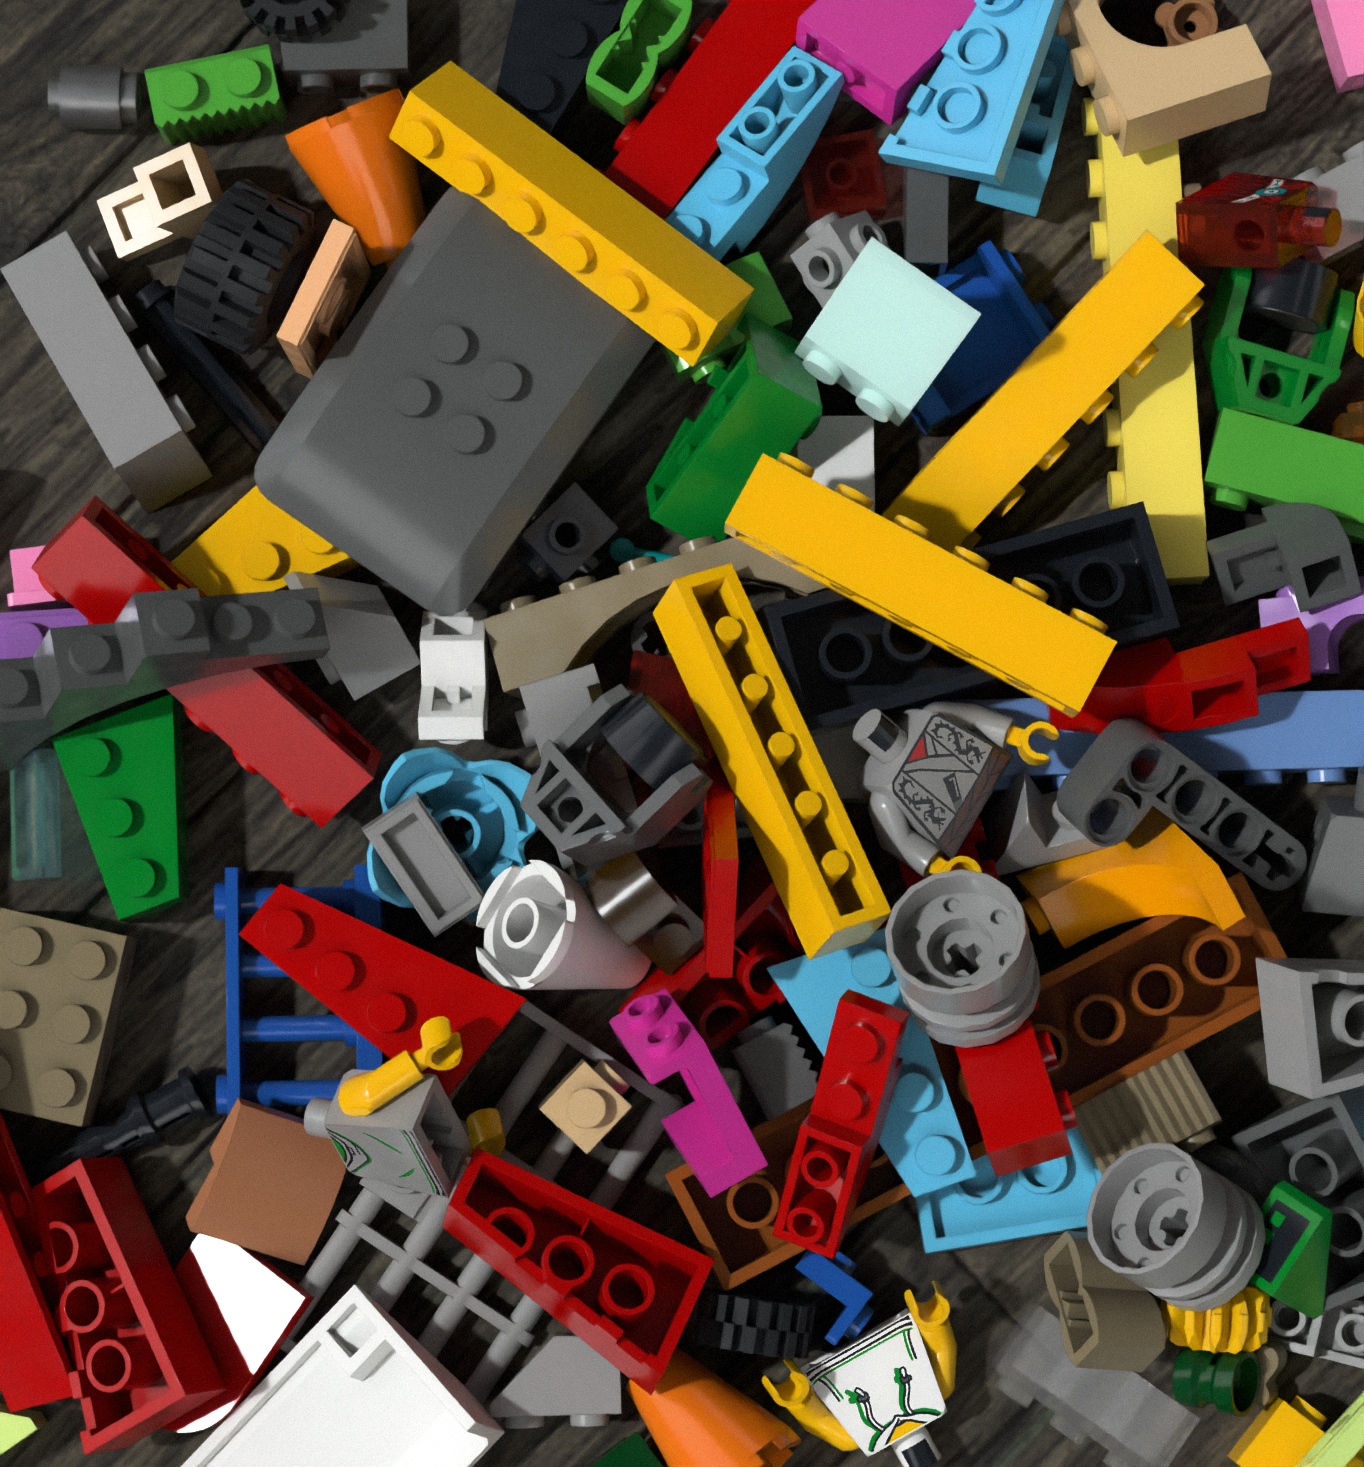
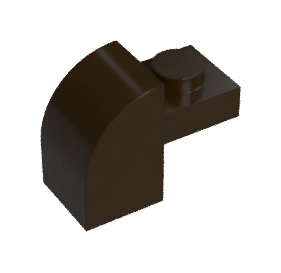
(644, 907)

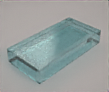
(36, 817)

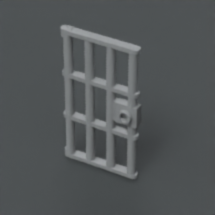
(431, 1210)

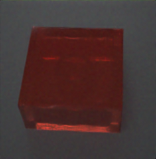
(843, 177)

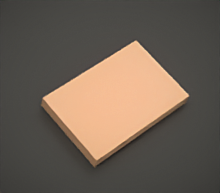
(325, 299)

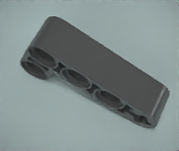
(1200, 807)

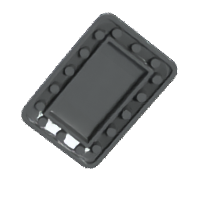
(450, 406)

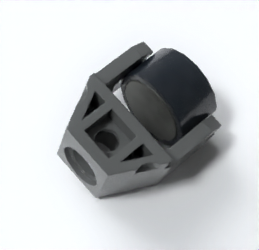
(577, 808)

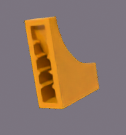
(1144, 876)

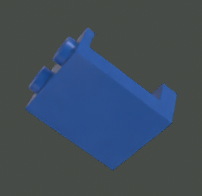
(996, 343)

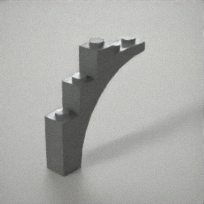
(150, 647)

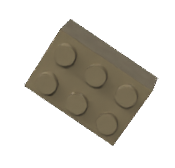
(58, 1014)

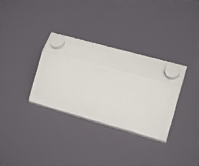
(354, 1398)

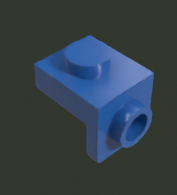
(836, 1279)

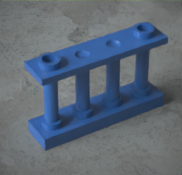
(231, 905)

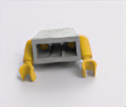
(399, 1121)

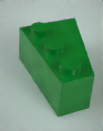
(757, 408)
(132, 803)

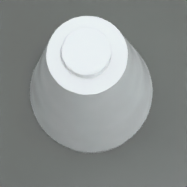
(550, 935)

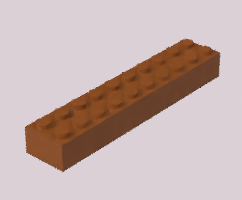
(1107, 1021)

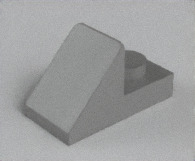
(1030, 830)

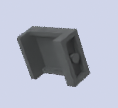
(361, 50)

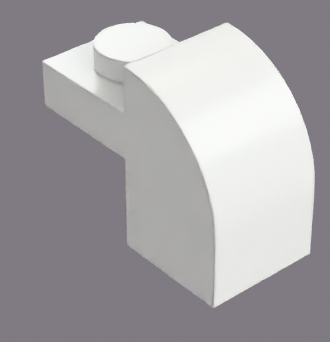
(453, 677)

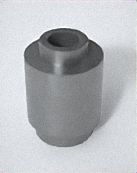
(95, 96)

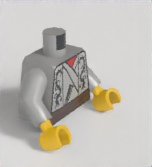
(935, 775)

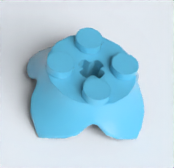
(480, 791)

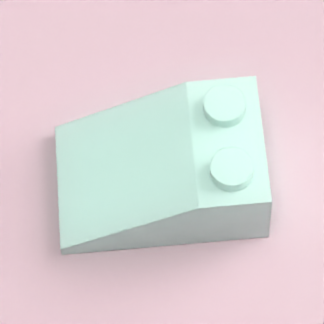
(885, 333)

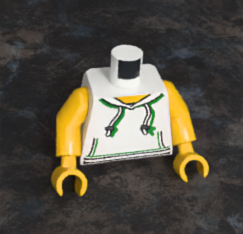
(879, 1384)

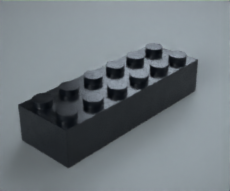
(852, 660)

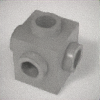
(833, 249)

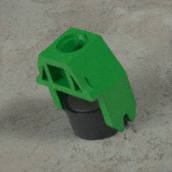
(1289, 297)

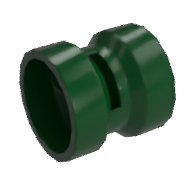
(1217, 1379)

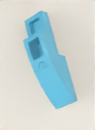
(759, 155)

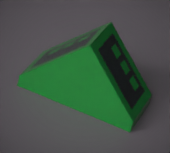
(1294, 1250)

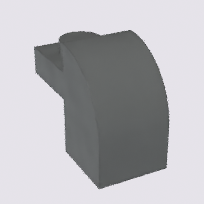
(1293, 548)

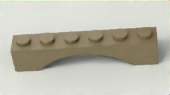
(569, 629)

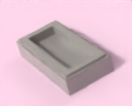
(424, 864)

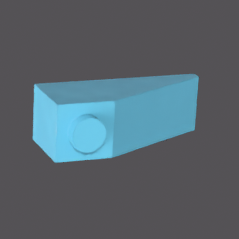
(1037, 139)

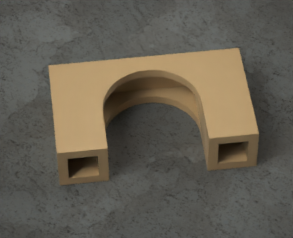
(1157, 92)

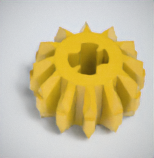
(1227, 1328)

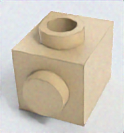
(587, 1103)

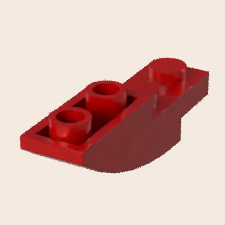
(1193, 686)
(843, 1123)

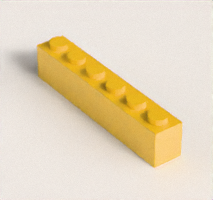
(571, 212)
(1049, 393)
(919, 584)
(771, 761)

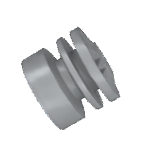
(963, 958)
(1175, 1227)

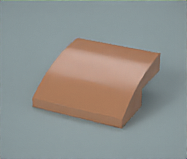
(267, 1184)

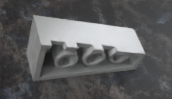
(107, 372)
(1313, 1023)

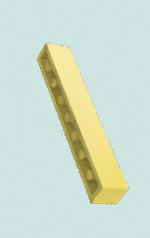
(1157, 409)

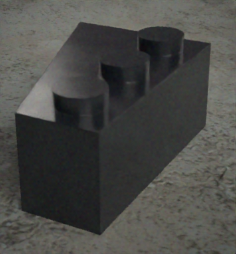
(550, 57)

